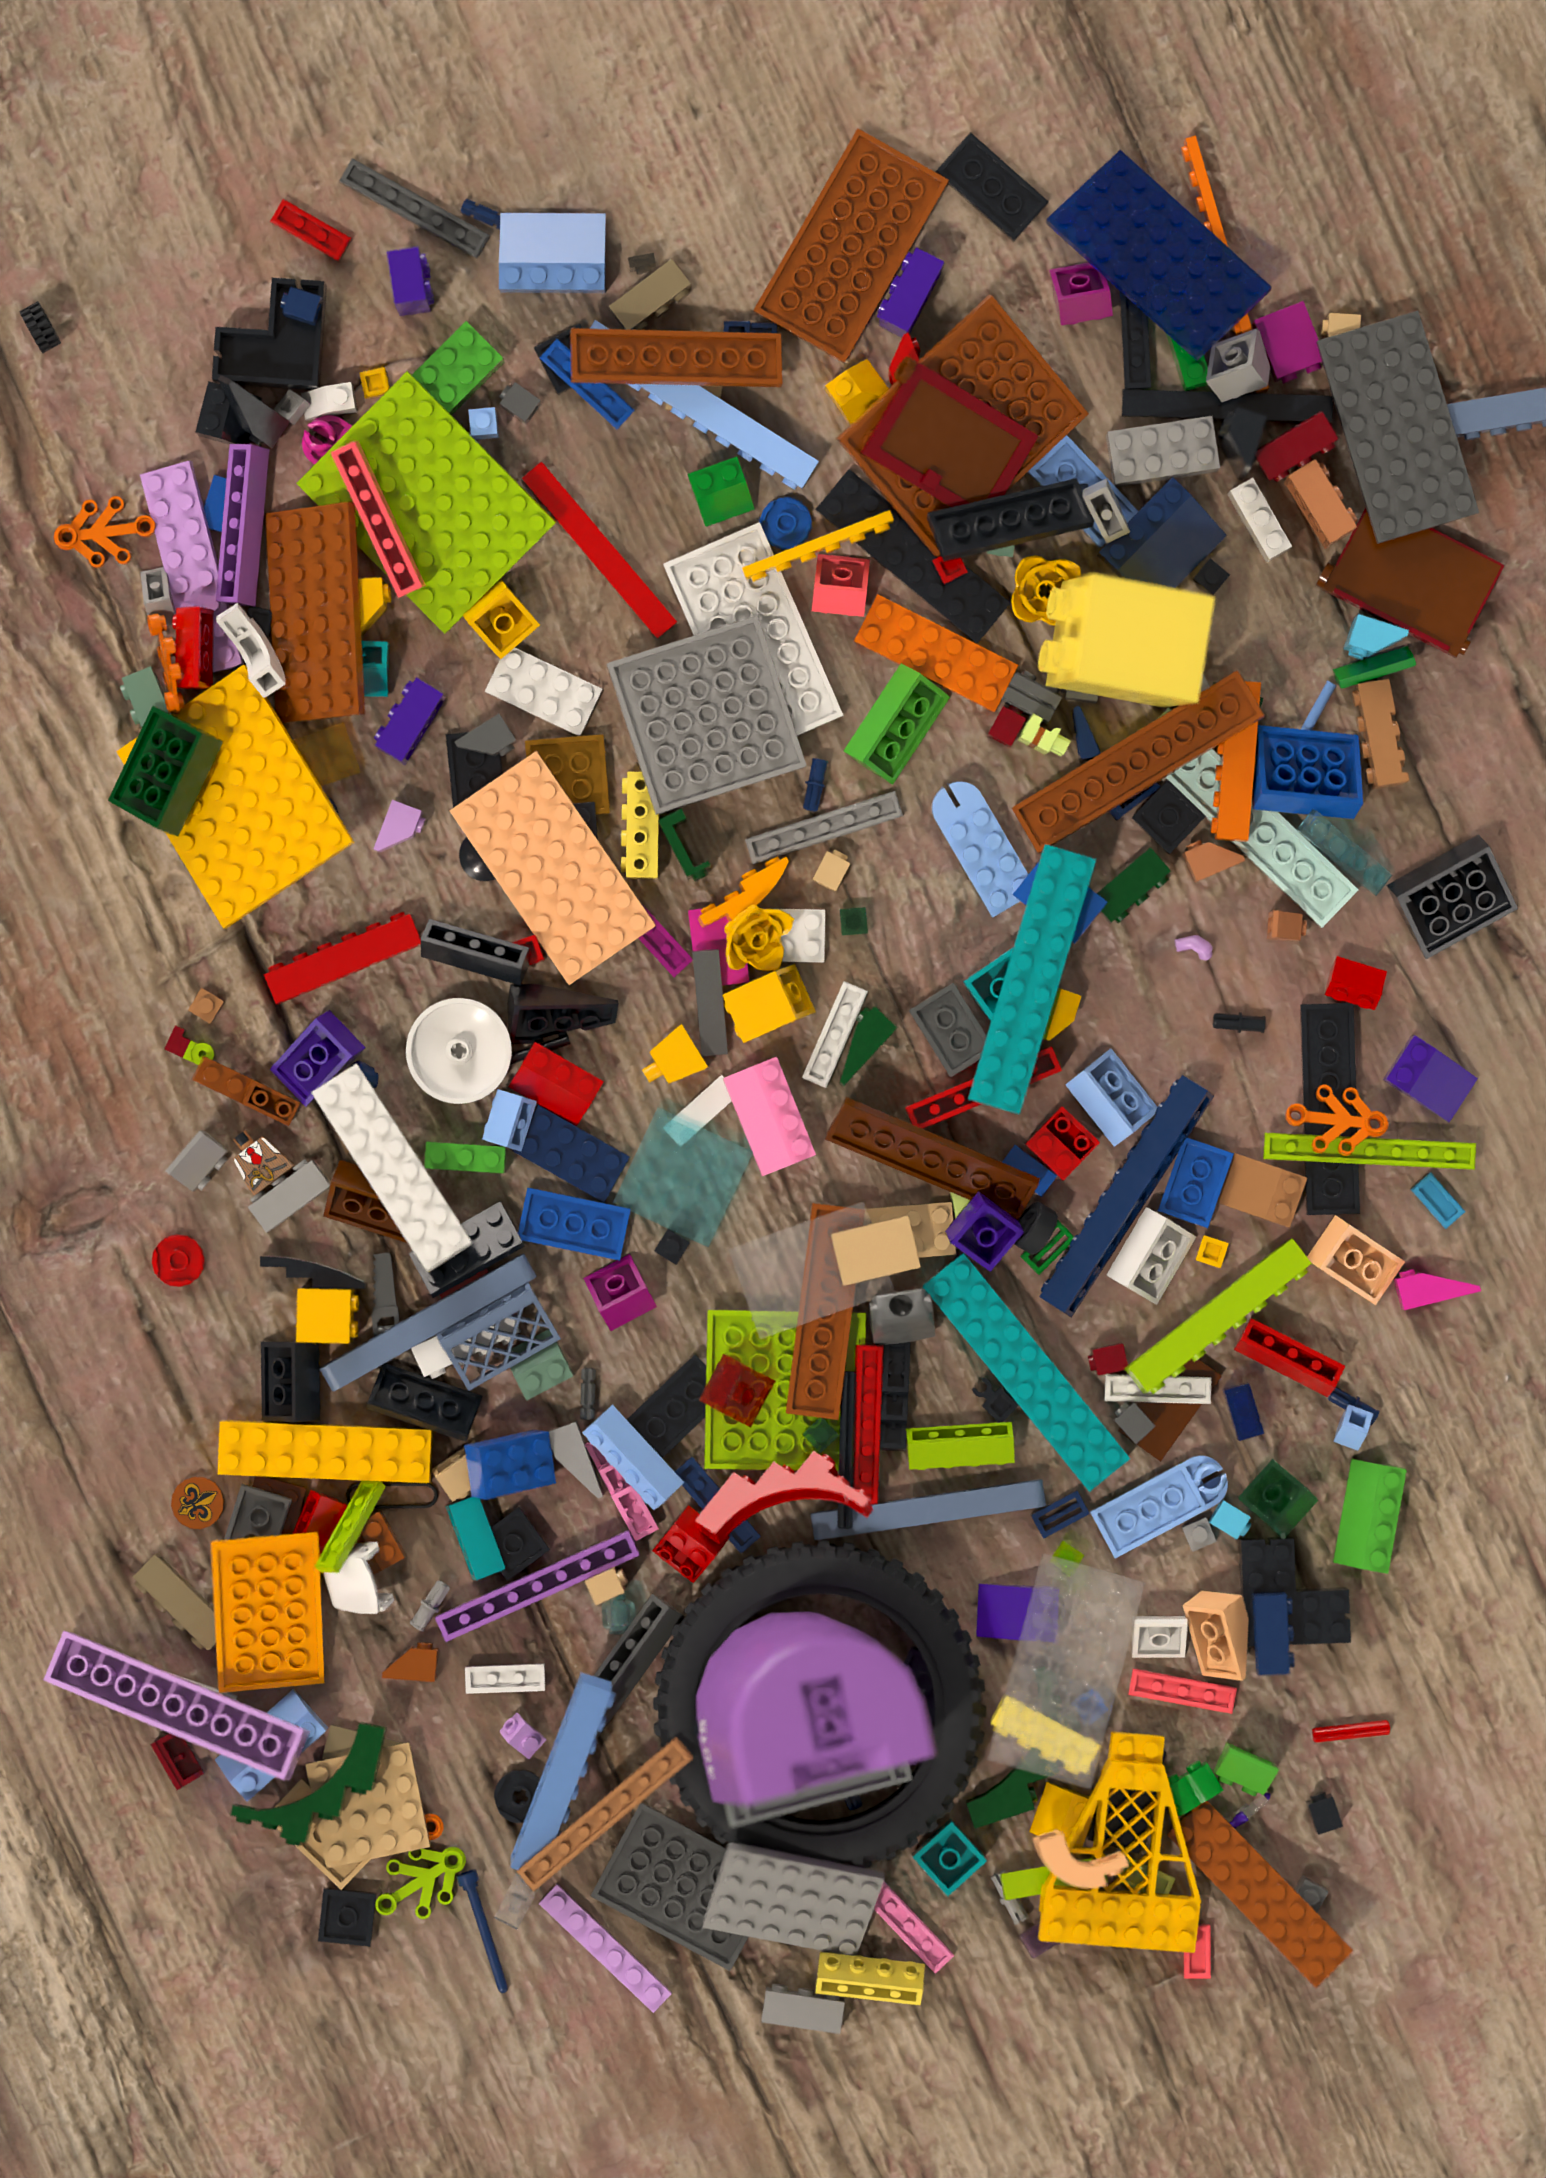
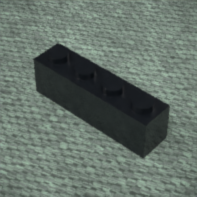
(474, 952)

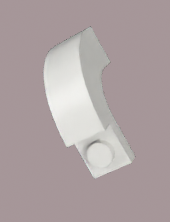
(260, 658)

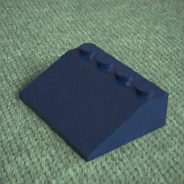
(1164, 539)

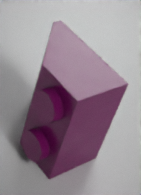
(1080, 294)
(620, 1292)

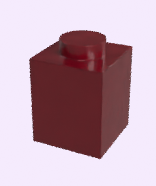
(1007, 725)
(1108, 1359)

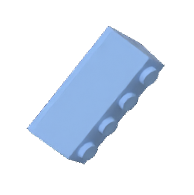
(291, 1708)

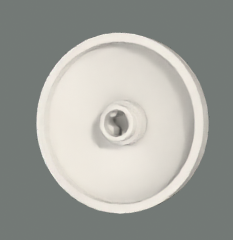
(458, 1050)

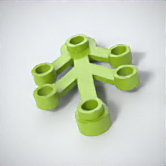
(424, 1878)

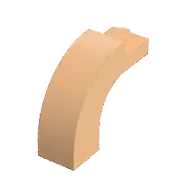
(1056, 1857)

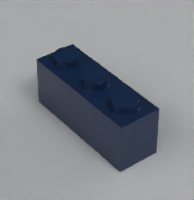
(1272, 1634)

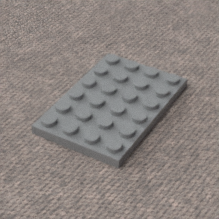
(793, 1899)

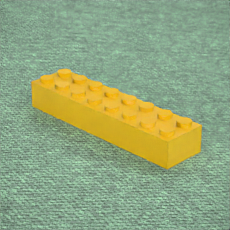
(325, 1451)

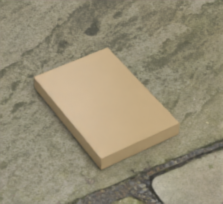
(875, 1250)

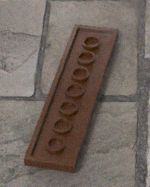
(930, 1157)

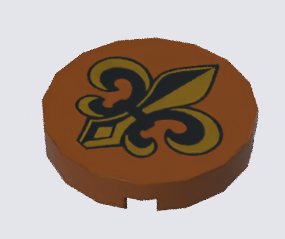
(197, 1502)

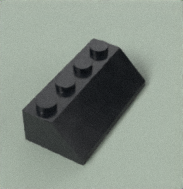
(1240, 439)

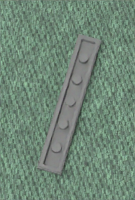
(824, 827)

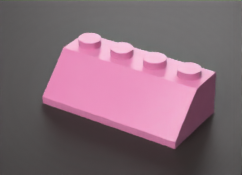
(769, 1116)

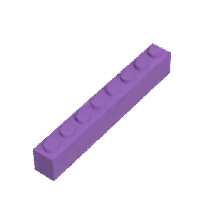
(537, 1585)

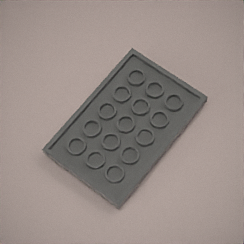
(665, 1881)

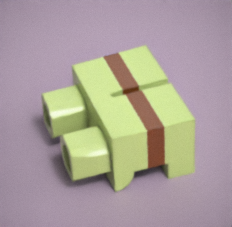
(1042, 739)

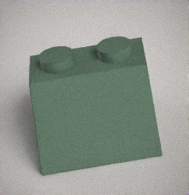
(541, 1369)

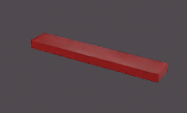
(868, 1418)

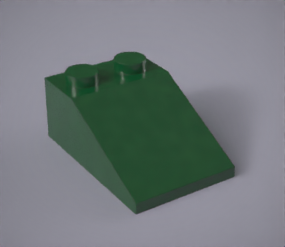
(868, 1036)

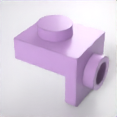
(522, 1736)

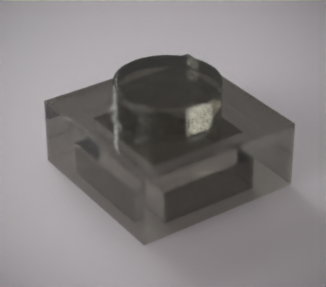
(642, 264)

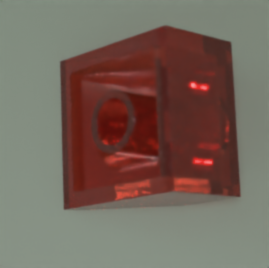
(737, 1390)

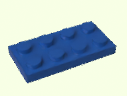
(573, 1224)

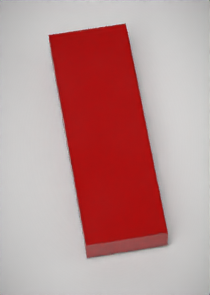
(310, 230)

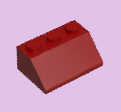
(194, 646)
(555, 1084)

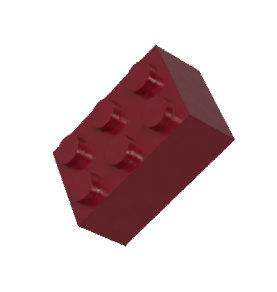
(1296, 447)

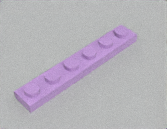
(605, 1948)

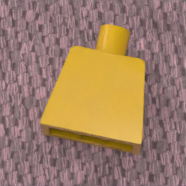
(675, 1058)

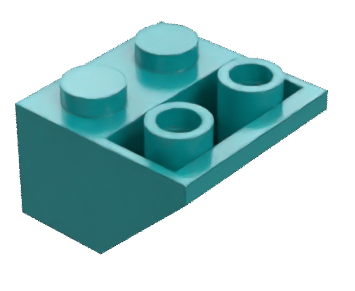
(375, 668)

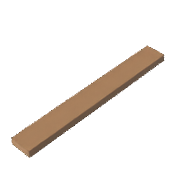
(605, 1814)

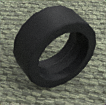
(1038, 1226)

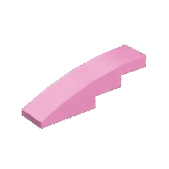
(628, 1501)

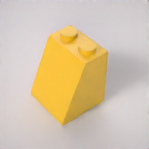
(768, 1003)

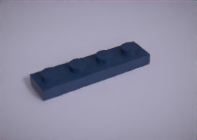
(702, 1490)

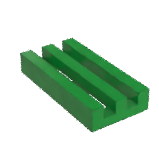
(1032, 1263)

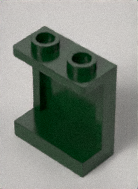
(667, 825)

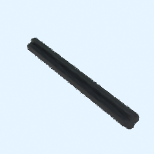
(847, 1444)

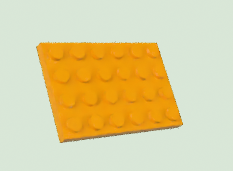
(267, 1612)

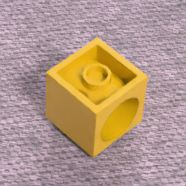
(326, 1315)

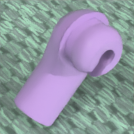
(1195, 943)

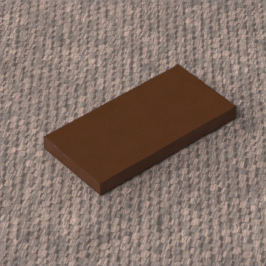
(1171, 1418)

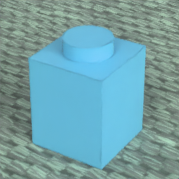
(1230, 1520)

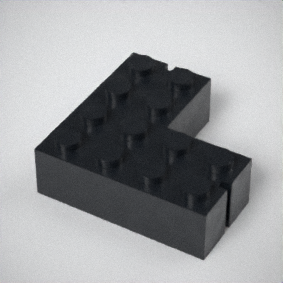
(278, 357)
(1316, 1613)

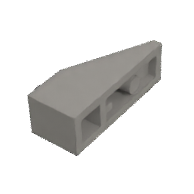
(572, 1453)

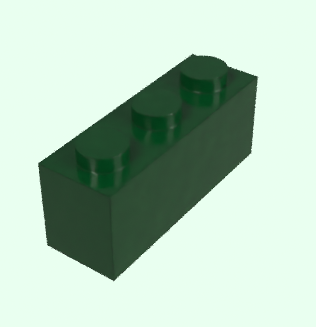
(1132, 885)

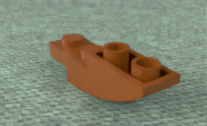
(246, 1090)

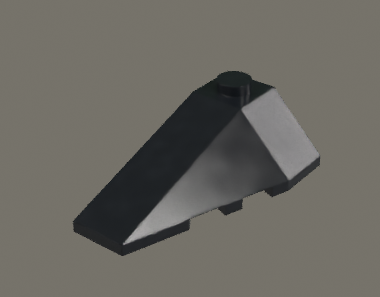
(544, 1011)

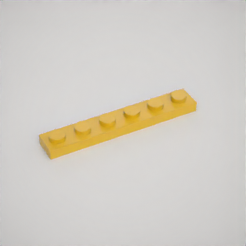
(829, 543)

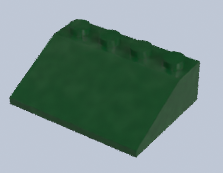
(165, 771)

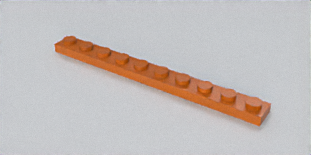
(1206, 204)

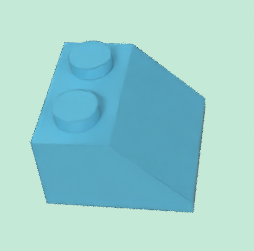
(1371, 636)

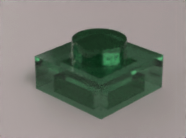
(853, 921)
(820, 1434)

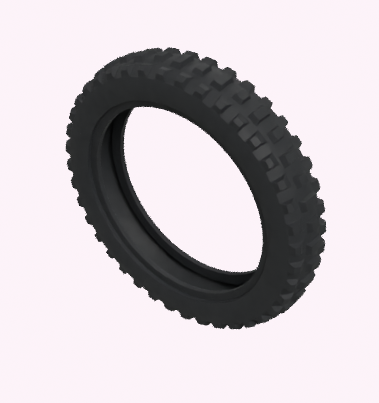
(909, 1603)

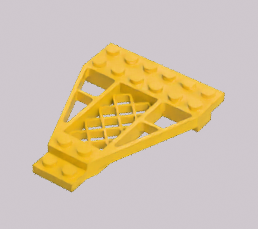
(1129, 1916)

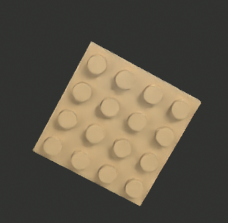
(376, 1823)

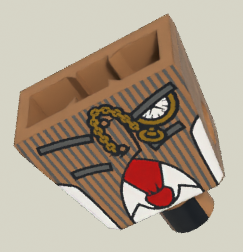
(260, 1162)

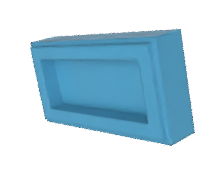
(1437, 1200)

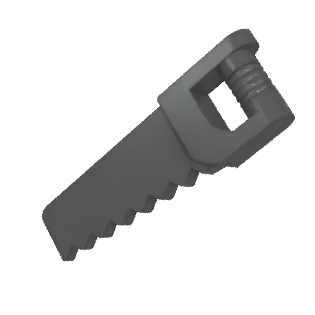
(385, 1293)

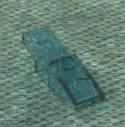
(1344, 852)

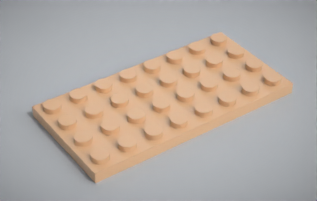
(552, 868)

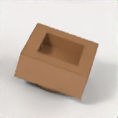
(206, 1005)

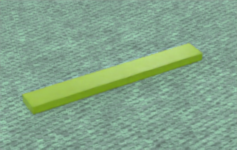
(1372, 1151)

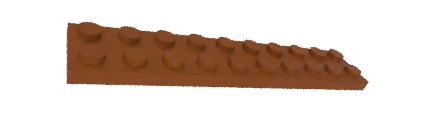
(1138, 762)

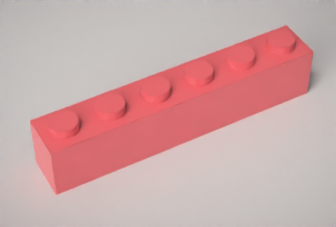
(378, 518)

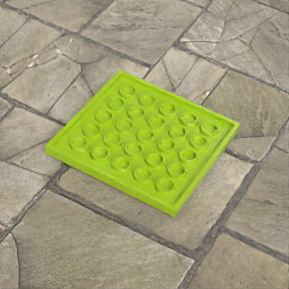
(774, 1433)

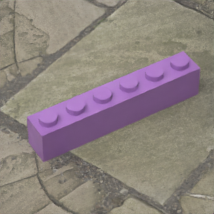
(242, 524)

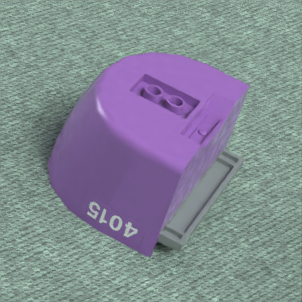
(805, 1717)

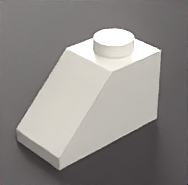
(330, 400)

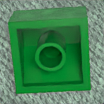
(721, 491)

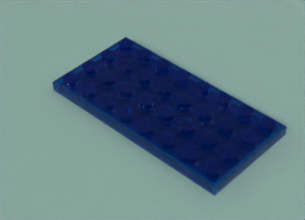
(1158, 255)

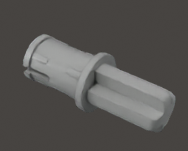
(430, 1605)

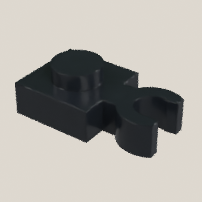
(997, 1403)

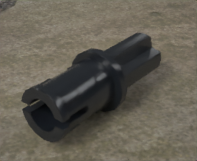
(1239, 1022)

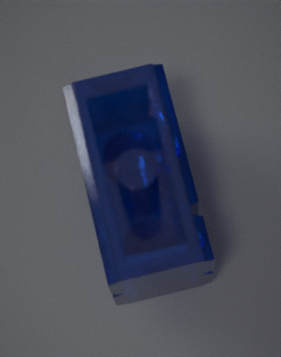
(1243, 1411)

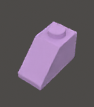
(399, 826)

